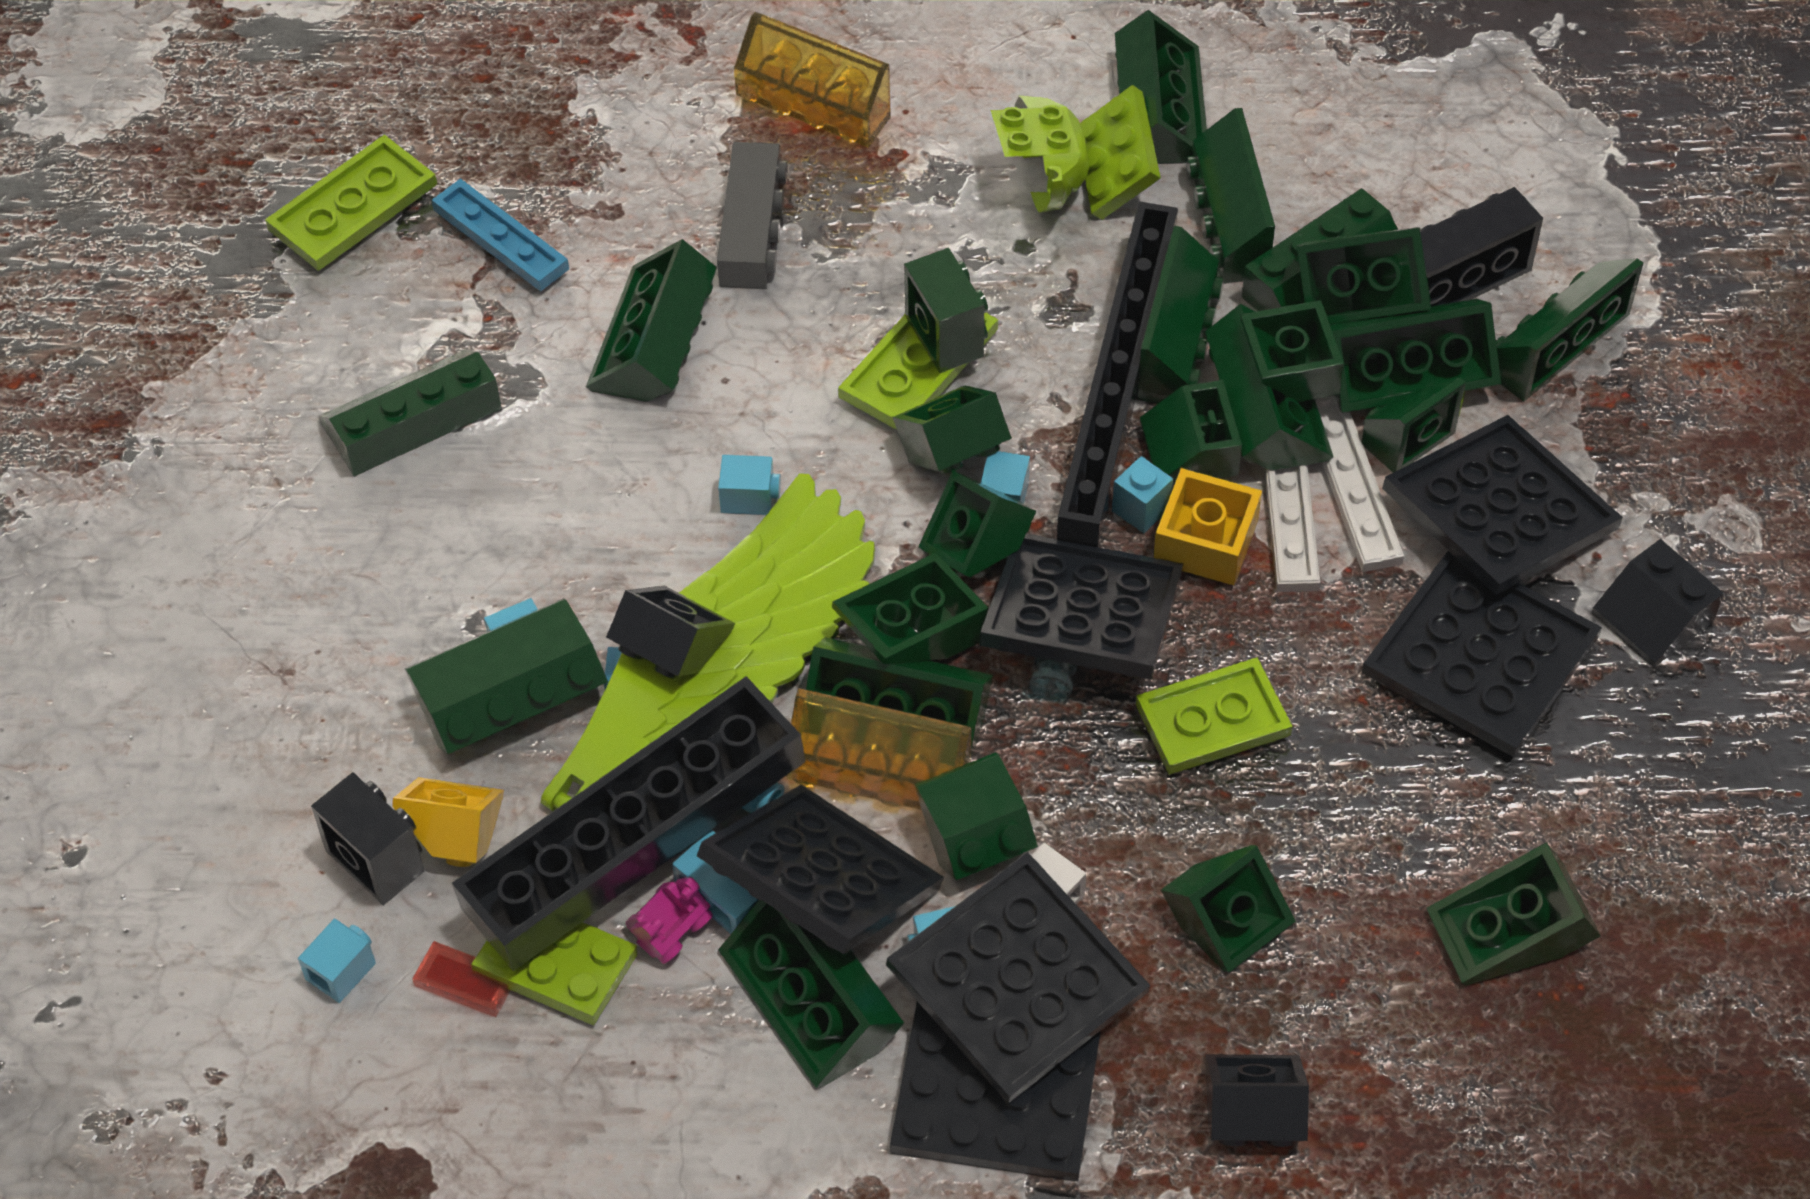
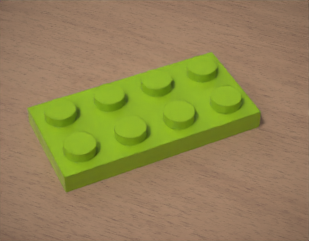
(351, 202)
(899, 374)

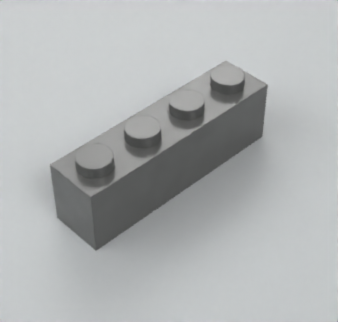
(750, 215)

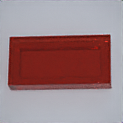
(451, 976)

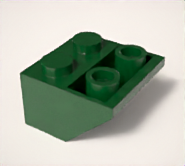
(1194, 432)

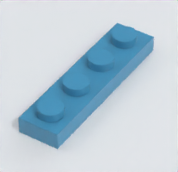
(500, 234)

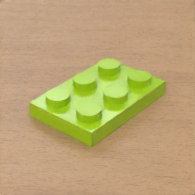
(1119, 152)
(1213, 715)
(569, 975)

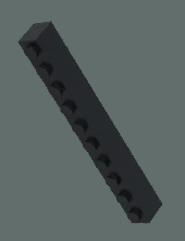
(1115, 380)

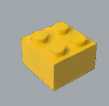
(1208, 525)

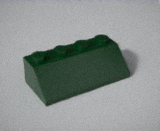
(1170, 76)
(1231, 195)
(1275, 276)
(1179, 318)
(653, 324)
(1567, 325)
(1416, 351)
(412, 411)
(1271, 425)
(505, 676)
(909, 687)
(810, 994)

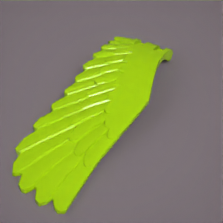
(780, 598)

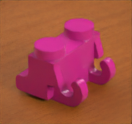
(668, 917)

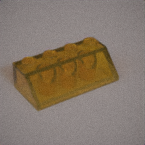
(813, 80)
(873, 748)

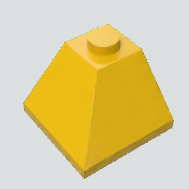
(451, 818)

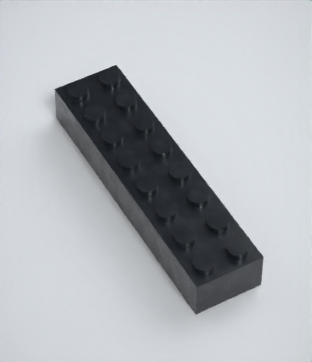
(629, 822)

